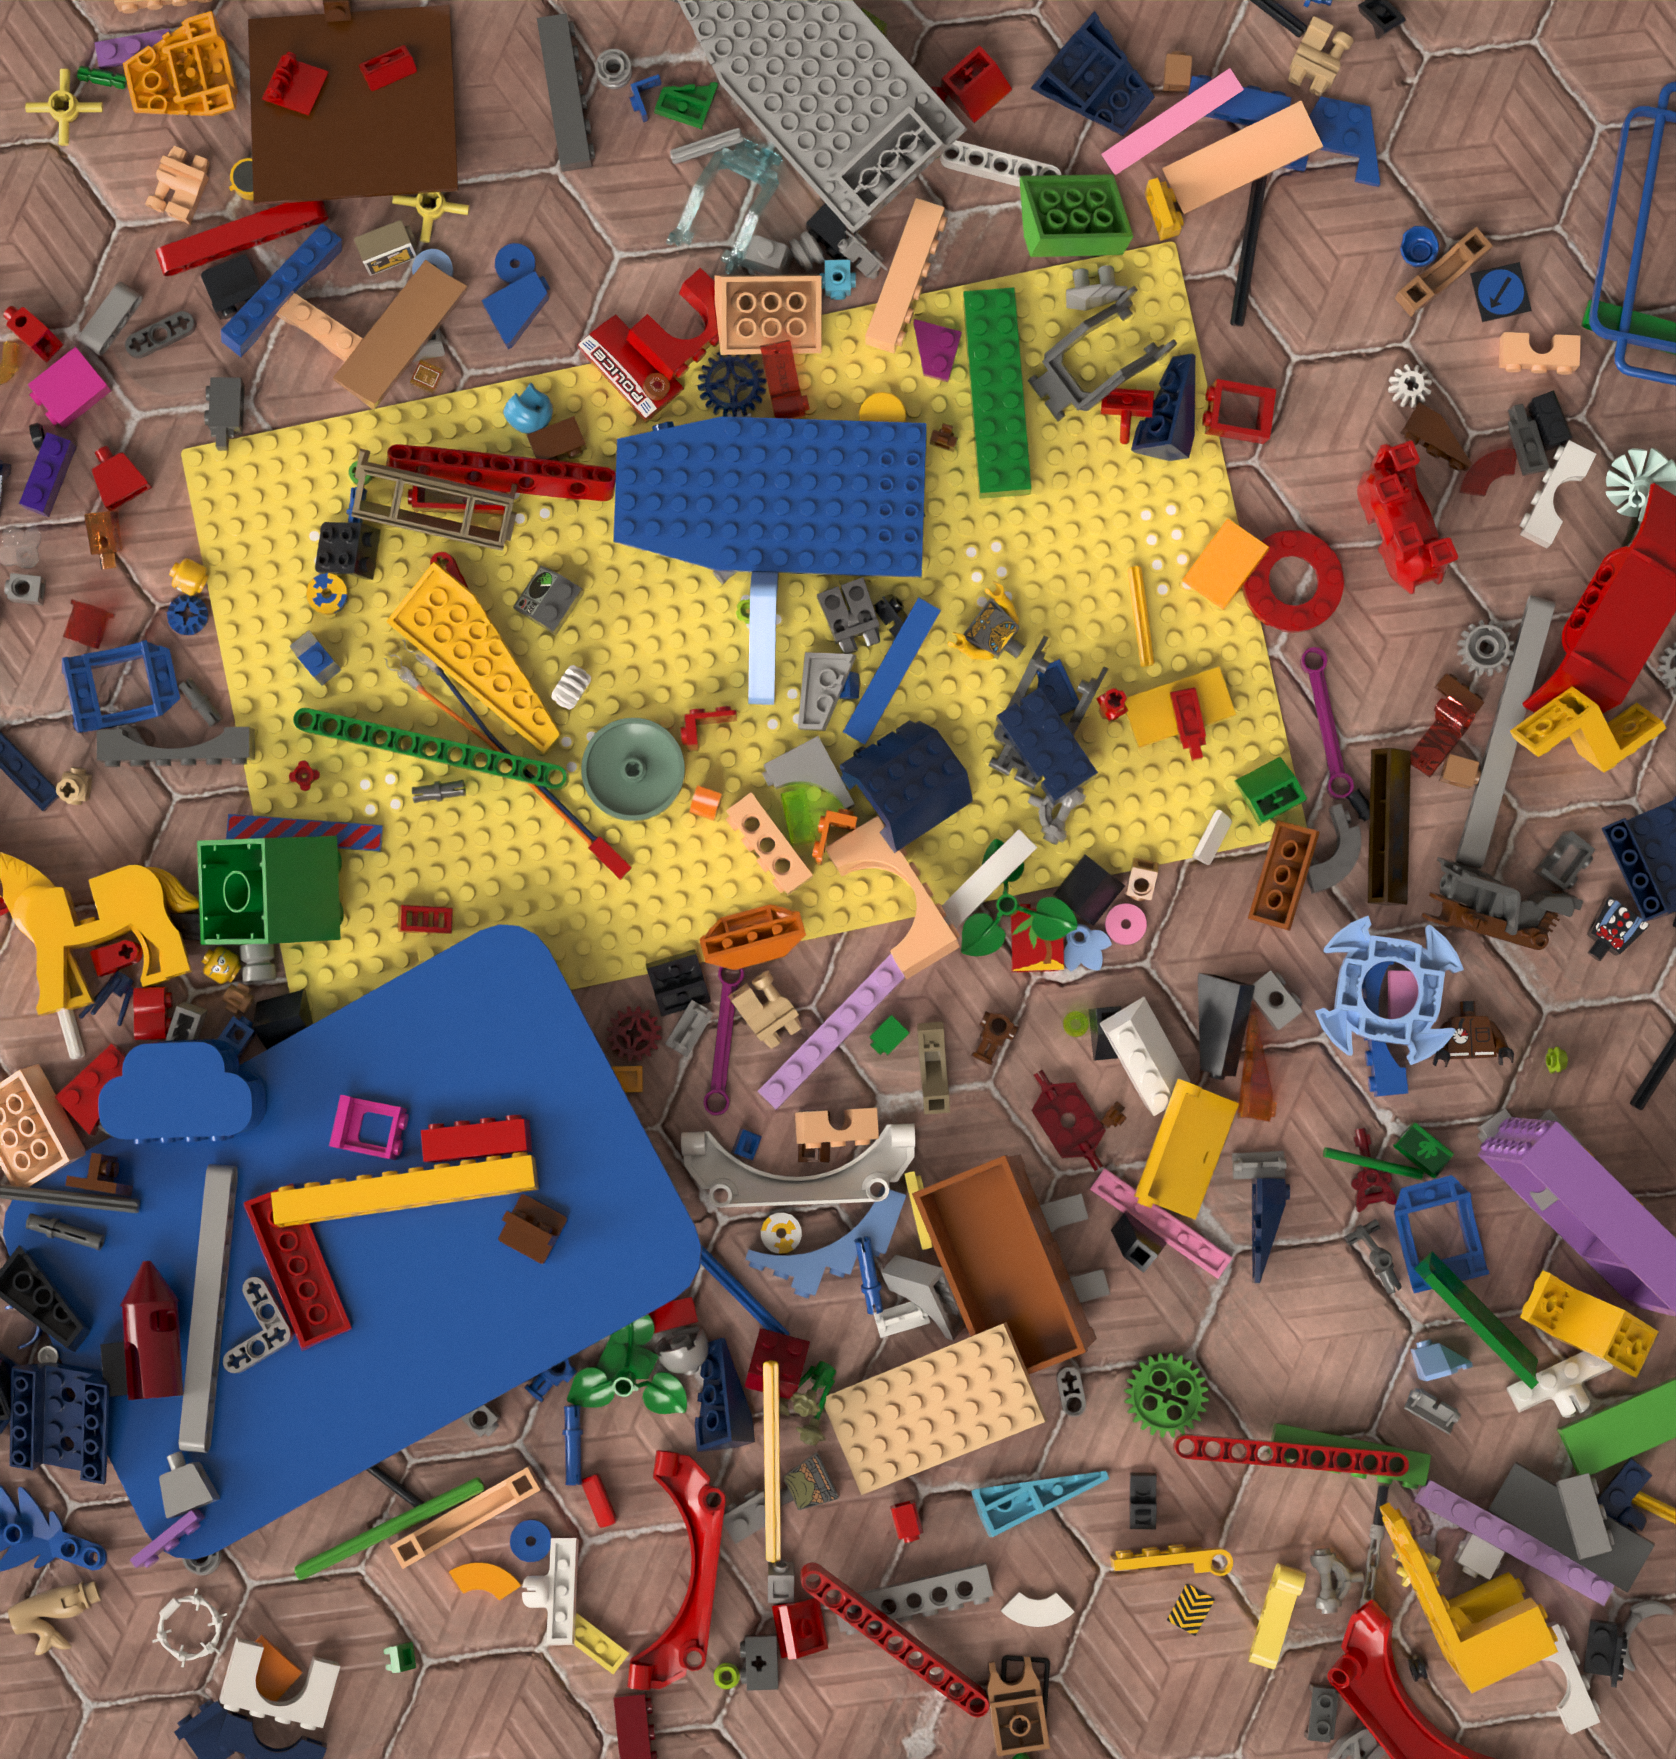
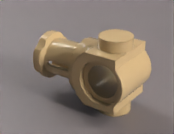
(74, 786)

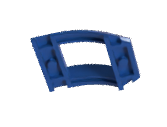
(83, 691)
(1430, 1195)

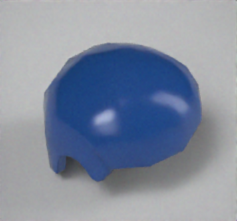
(1419, 246)

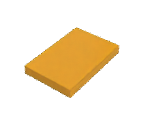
(1225, 564)

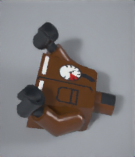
(1473, 1038)

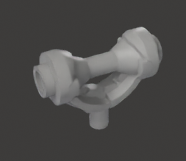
(1055, 828)
(1328, 1598)

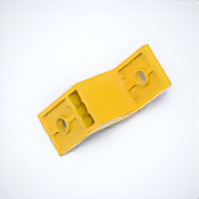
(1582, 721)
(1589, 1324)

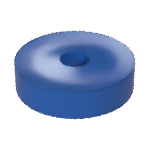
(511, 253)
(539, 1532)

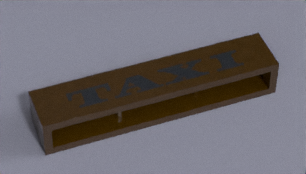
(1389, 826)

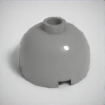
(684, 1351)

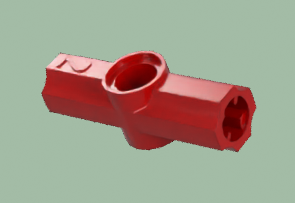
(1112, 704)

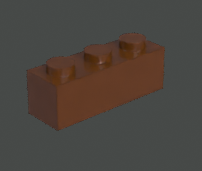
(1460, 692)

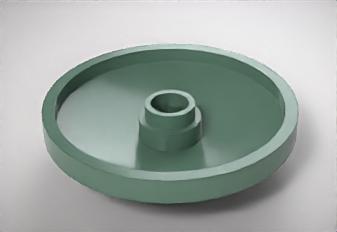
(633, 769)

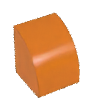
(705, 803)

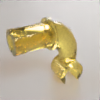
(9, 361)

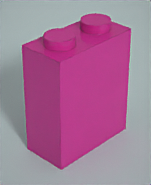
(68, 388)

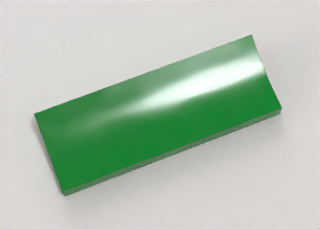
(1479, 1318)

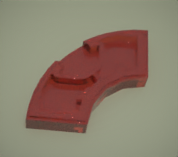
(1488, 469)

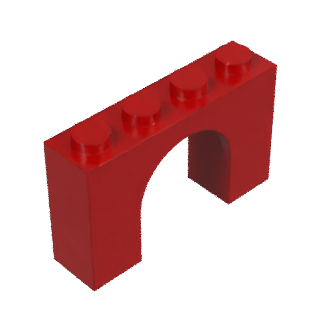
(674, 355)

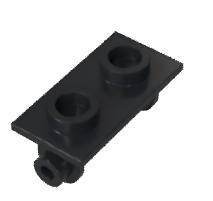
(891, 611)

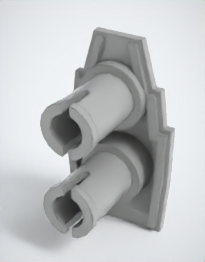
(1090, 296)

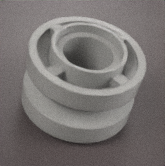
(609, 58)
(806, 251)
(205, 1568)

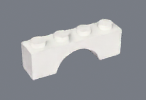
(1543, 522)
(1576, 1707)

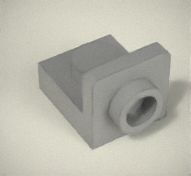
(781, 1582)

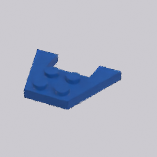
(1348, 131)

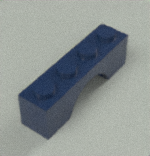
(239, 1736)

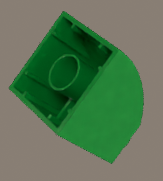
(269, 890)

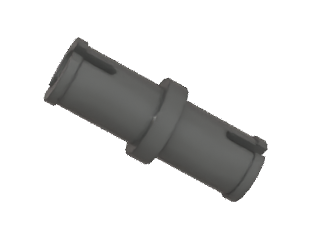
(200, 702)
(438, 791)

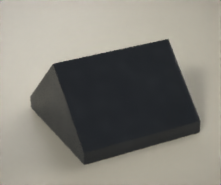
(1089, 890)
(281, 1017)

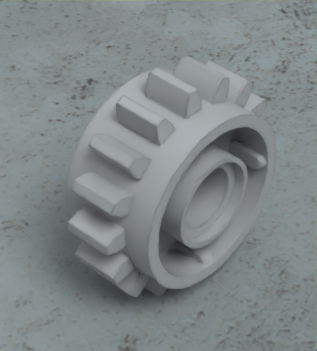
(1499, 648)

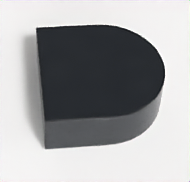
(37, 435)

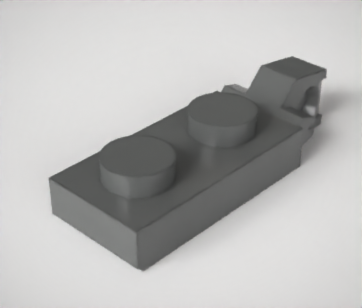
(1526, 441)

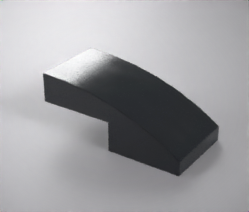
(1143, 1501)

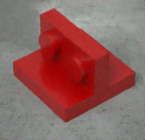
(800, 1628)

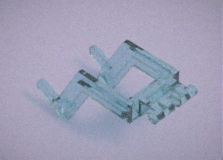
(749, 163)

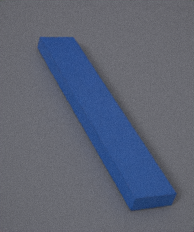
(892, 670)

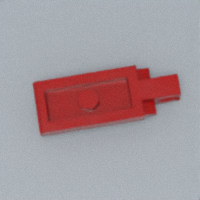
(1189, 721)

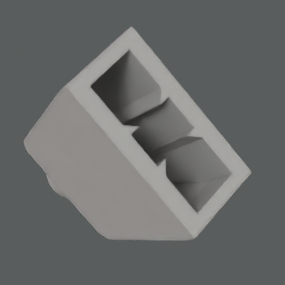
(767, 256)
(185, 1487)

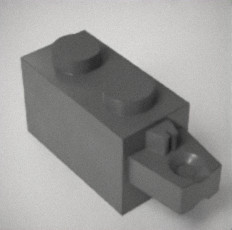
(225, 409)

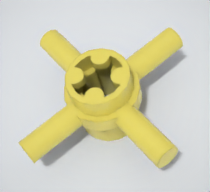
(57, 101)
(427, 213)

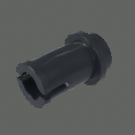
(1360, 804)

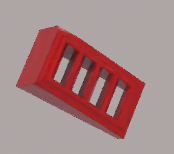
(425, 910)

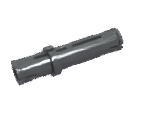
(54, 1225)

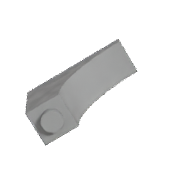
(809, 766)
(926, 1288)

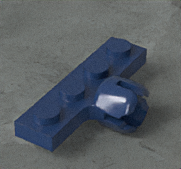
(1620, 1492)

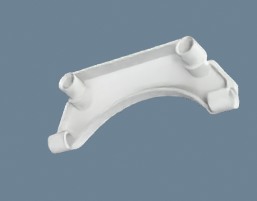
(747, 1186)

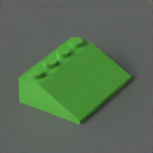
(1073, 216)

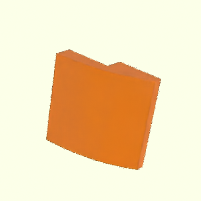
(274, 1671)

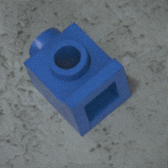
(232, 1027)

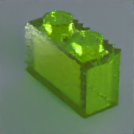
(798, 817)

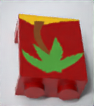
(1029, 950)

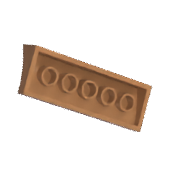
(400, 334)

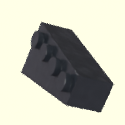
(37, 1298)

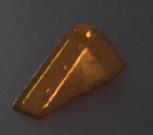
(1255, 1089)

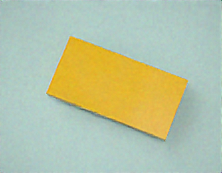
(1152, 711)

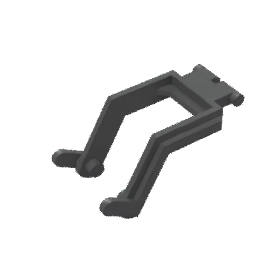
(1061, 384)
(1009, 757)

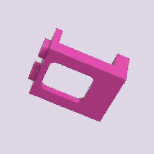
(349, 1123)

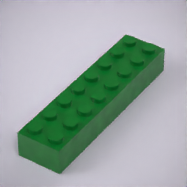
(996, 393)

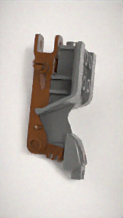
(1497, 908)

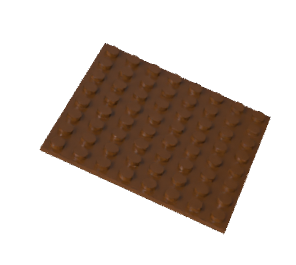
(355, 137)

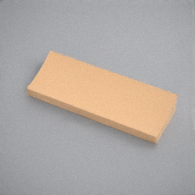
(1242, 157)

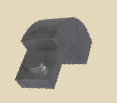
(1331, 872)

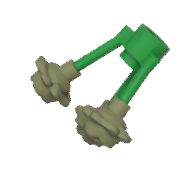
(805, 1404)

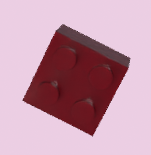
(784, 1349)

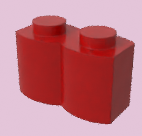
(151, 1012)
(907, 1521)

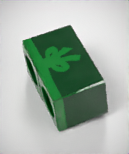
(1423, 1150)

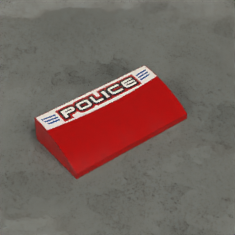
(624, 366)

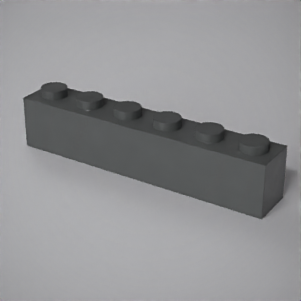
(564, 92)

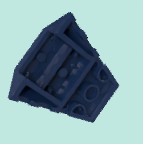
(1095, 79)

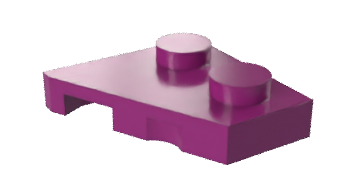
(936, 349)

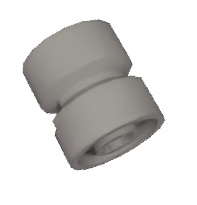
(258, 963)

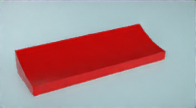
(298, 1275)

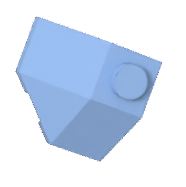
(1436, 1360)

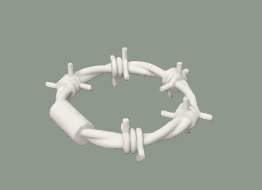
(170, 1608)

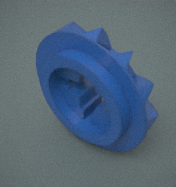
(195, 623)

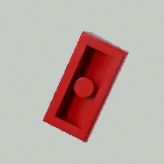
(388, 68)
(599, 1500)

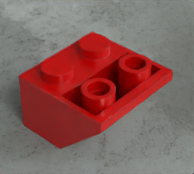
(976, 84)

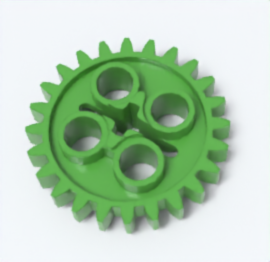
(1174, 1373)

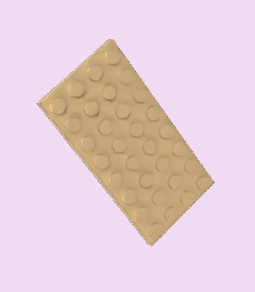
(934, 1408)

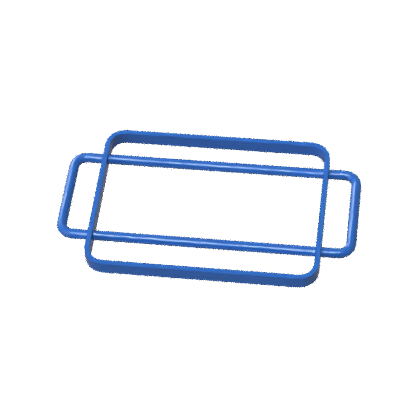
(1623, 336)

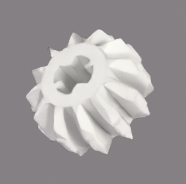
(1419, 386)
(571, 687)

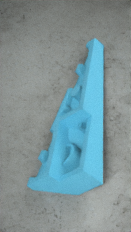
(1014, 1503)

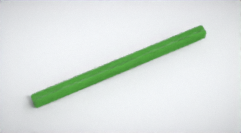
(389, 1528)

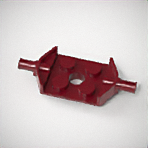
(1069, 1142)

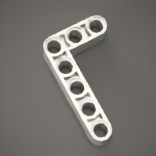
(990, 158)

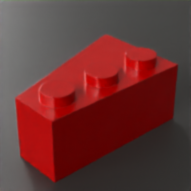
(82, 1093)

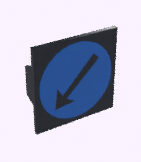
(1500, 292)

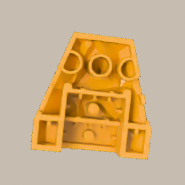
(184, 72)

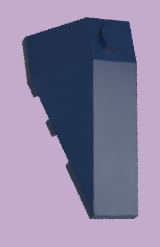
(1172, 424)
(1268, 1204)
(724, 1411)

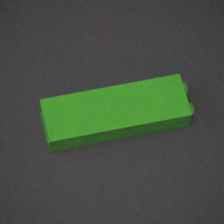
(1622, 1429)

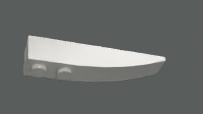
(988, 878)

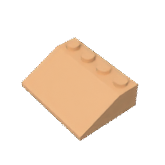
(767, 311)
(34, 1129)

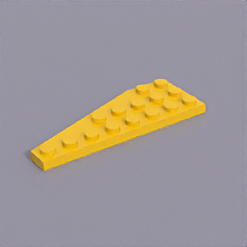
(459, 636)

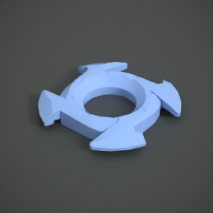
(1350, 1010)

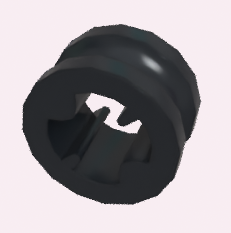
(1417, 1668)

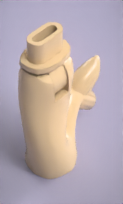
(54, 1603)

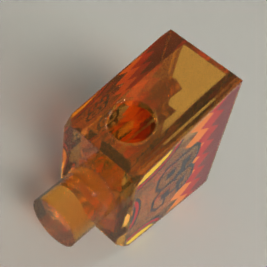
(100, 526)

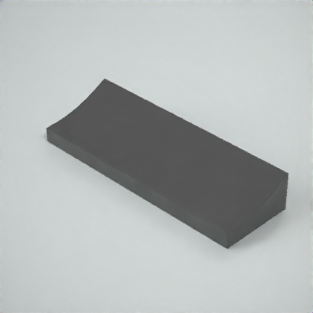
(1537, 1509)

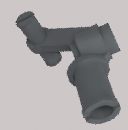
(1378, 1257)

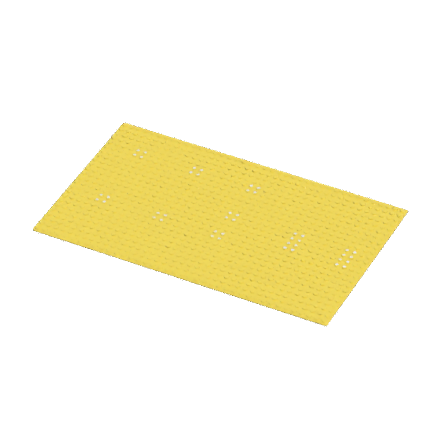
(670, 642)

